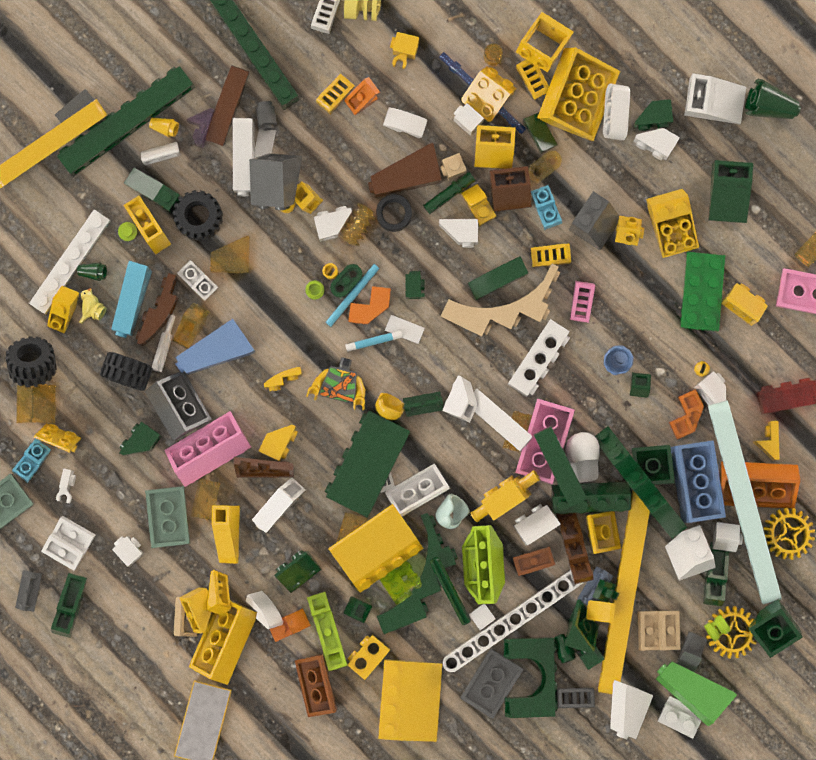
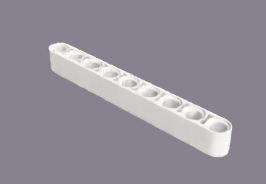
(505, 621)

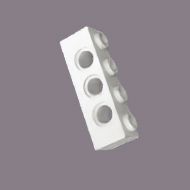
(553, 331)

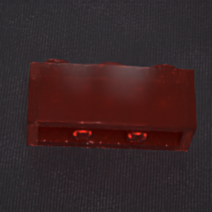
(787, 396)

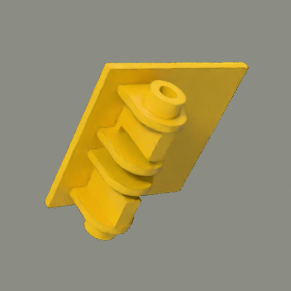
(56, 437)

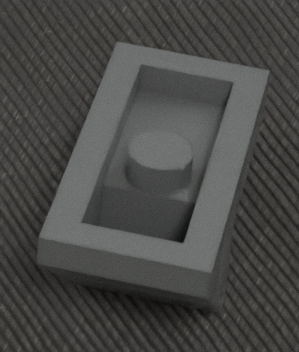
(691, 651)

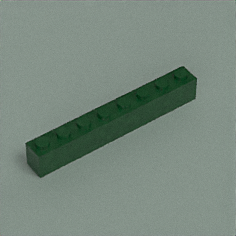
(256, 52)
(126, 121)

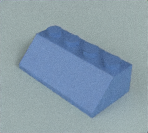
(697, 482)

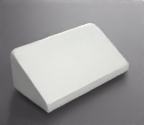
(160, 153)

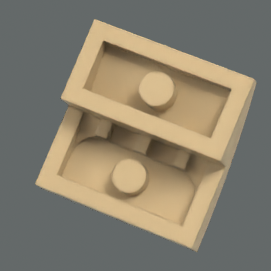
(658, 630)

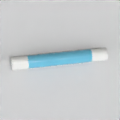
(374, 340)

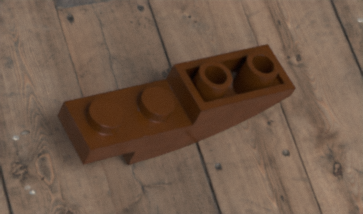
(157, 318)

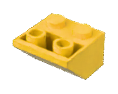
(494, 147)

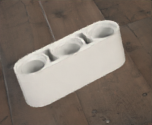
(616, 112)

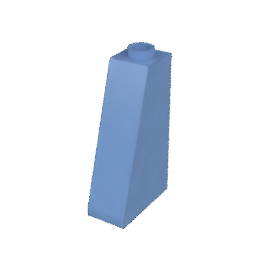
(215, 349)

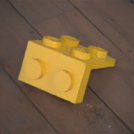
(488, 93)

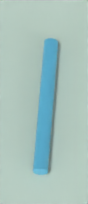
(352, 295)

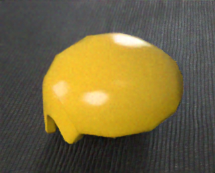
(389, 406)

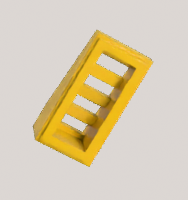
(523, 74)
(335, 103)
(559, 261)
(218, 600)

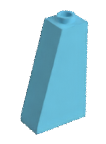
(131, 298)

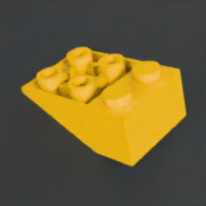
(673, 222)

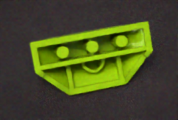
(483, 564)

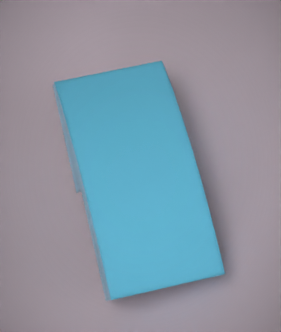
(546, 207)
(32, 460)

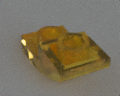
(807, 252)

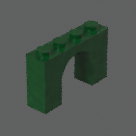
(542, 701)

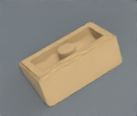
(181, 623)

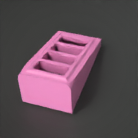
(579, 284)

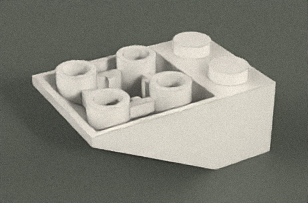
(714, 99)

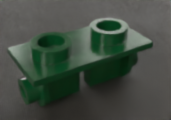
(423, 404)

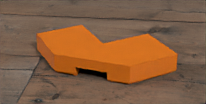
(367, 313)
(693, 409)

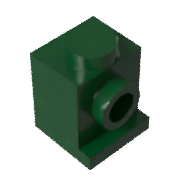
(414, 285)
(590, 659)

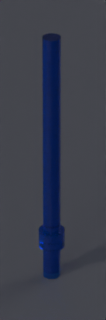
(456, 68)

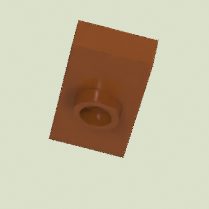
(533, 561)

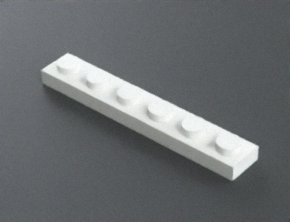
(70, 260)

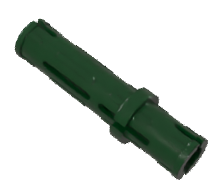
(452, 190)

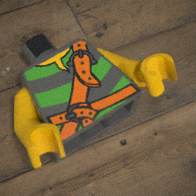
(339, 384)

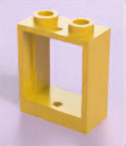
(544, 25)

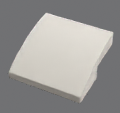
(68, 543)

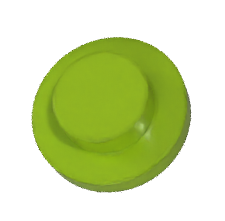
(127, 231)
(314, 290)

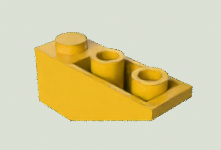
(226, 532)

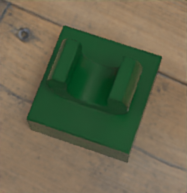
(605, 591)

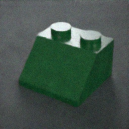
(775, 628)

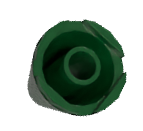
(770, 102)

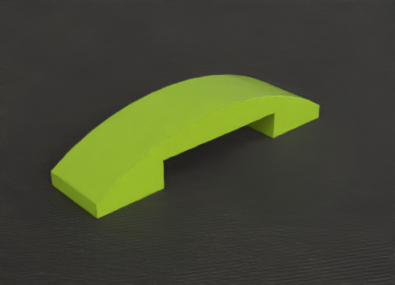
(327, 631)

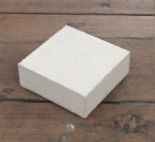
(482, 616)

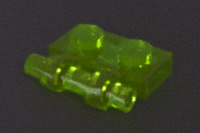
(396, 586)

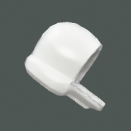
(583, 455)

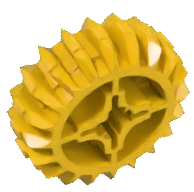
(792, 541)
(731, 641)

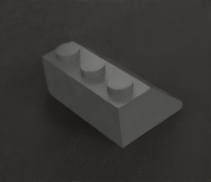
(178, 405)

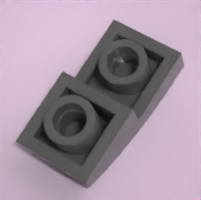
(74, 105)

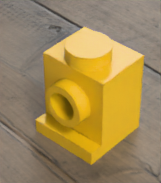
(307, 198)

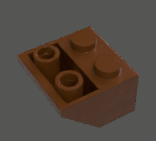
(510, 188)

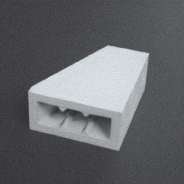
(278, 505)
(628, 709)

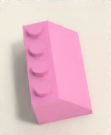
(544, 415)
(207, 449)

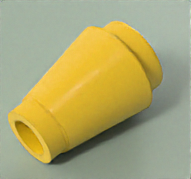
(164, 126)

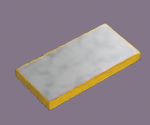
(202, 722)

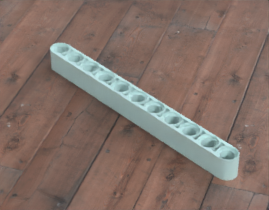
(744, 502)

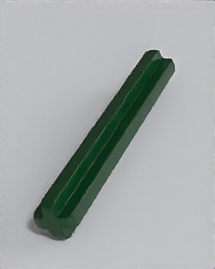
(450, 590)

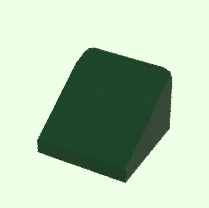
(640, 385)
(357, 609)

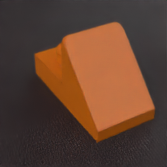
(362, 96)
(291, 624)

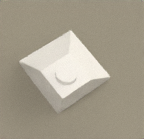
(712, 388)

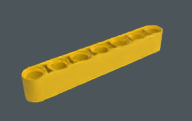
(51, 142)

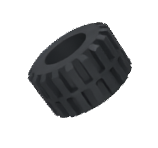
(191, 200)
(31, 361)
(126, 371)

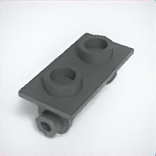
(28, 591)

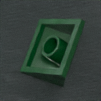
(656, 463)
(581, 631)

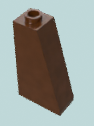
(409, 173)

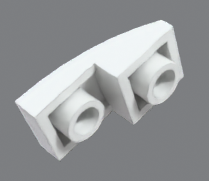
(404, 121)
(197, 280)
(267, 612)

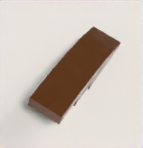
(227, 105)
(575, 547)

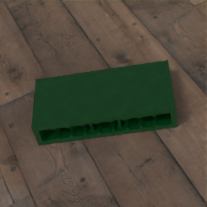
(367, 463)

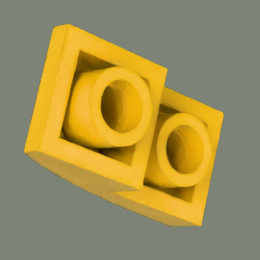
(278, 380)

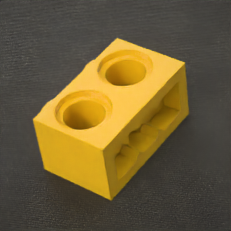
(371, 659)

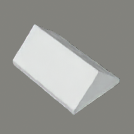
(417, 490)

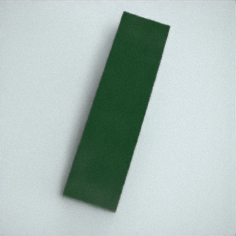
(560, 466)

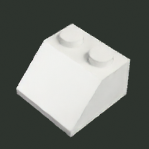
(536, 524)
(690, 553)

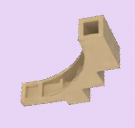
(478, 319)

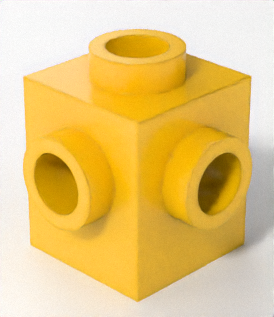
(629, 230)

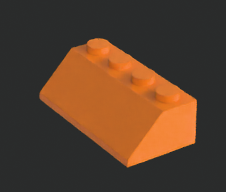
(771, 484)

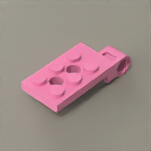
(786, 296)

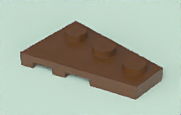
(262, 468)

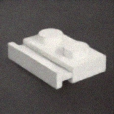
(679, 717)

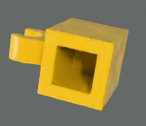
(404, 47)

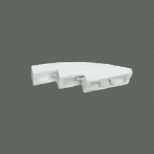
(501, 421)

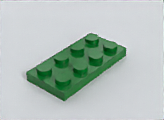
(702, 291)

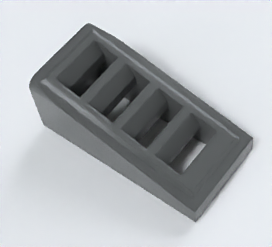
(590, 697)

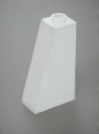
(242, 151)

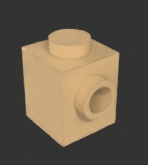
(453, 167)

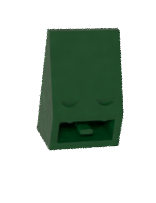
(730, 191)
(298, 571)

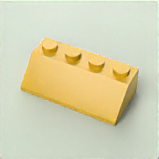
(223, 643)

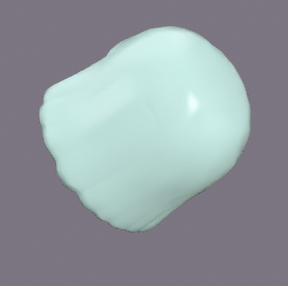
(451, 504)

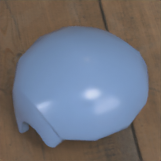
(618, 360)

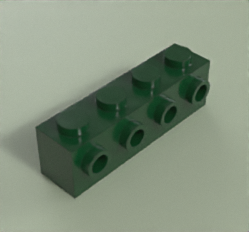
(600, 498)

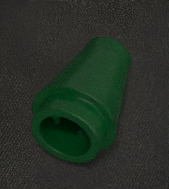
(93, 271)
(564, 652)

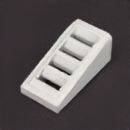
(323, 27)

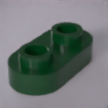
(346, 281)

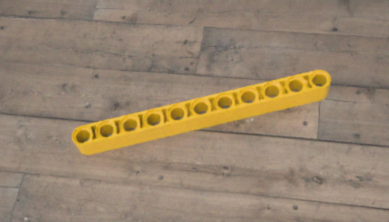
(626, 587)

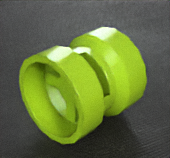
(721, 626)

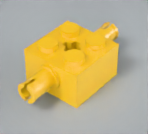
(505, 498)

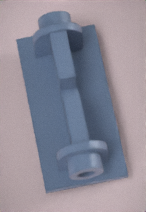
(590, 586)

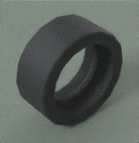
(398, 199)

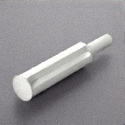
(163, 346)

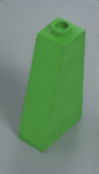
(697, 693)

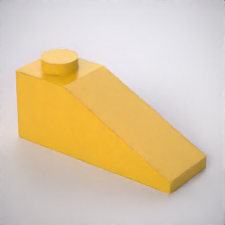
(147, 224)

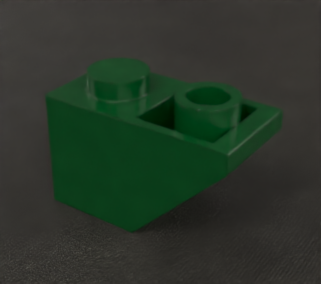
(656, 114)
(141, 441)

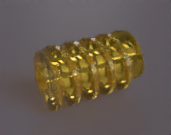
(357, 225)

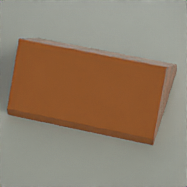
(316, 685)

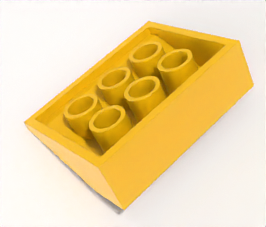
(578, 93)
(376, 548)
(410, 700)

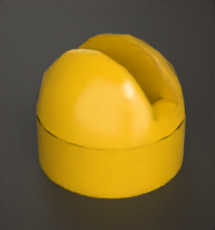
(328, 268)
(698, 366)

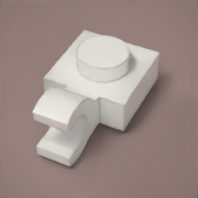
(67, 480)

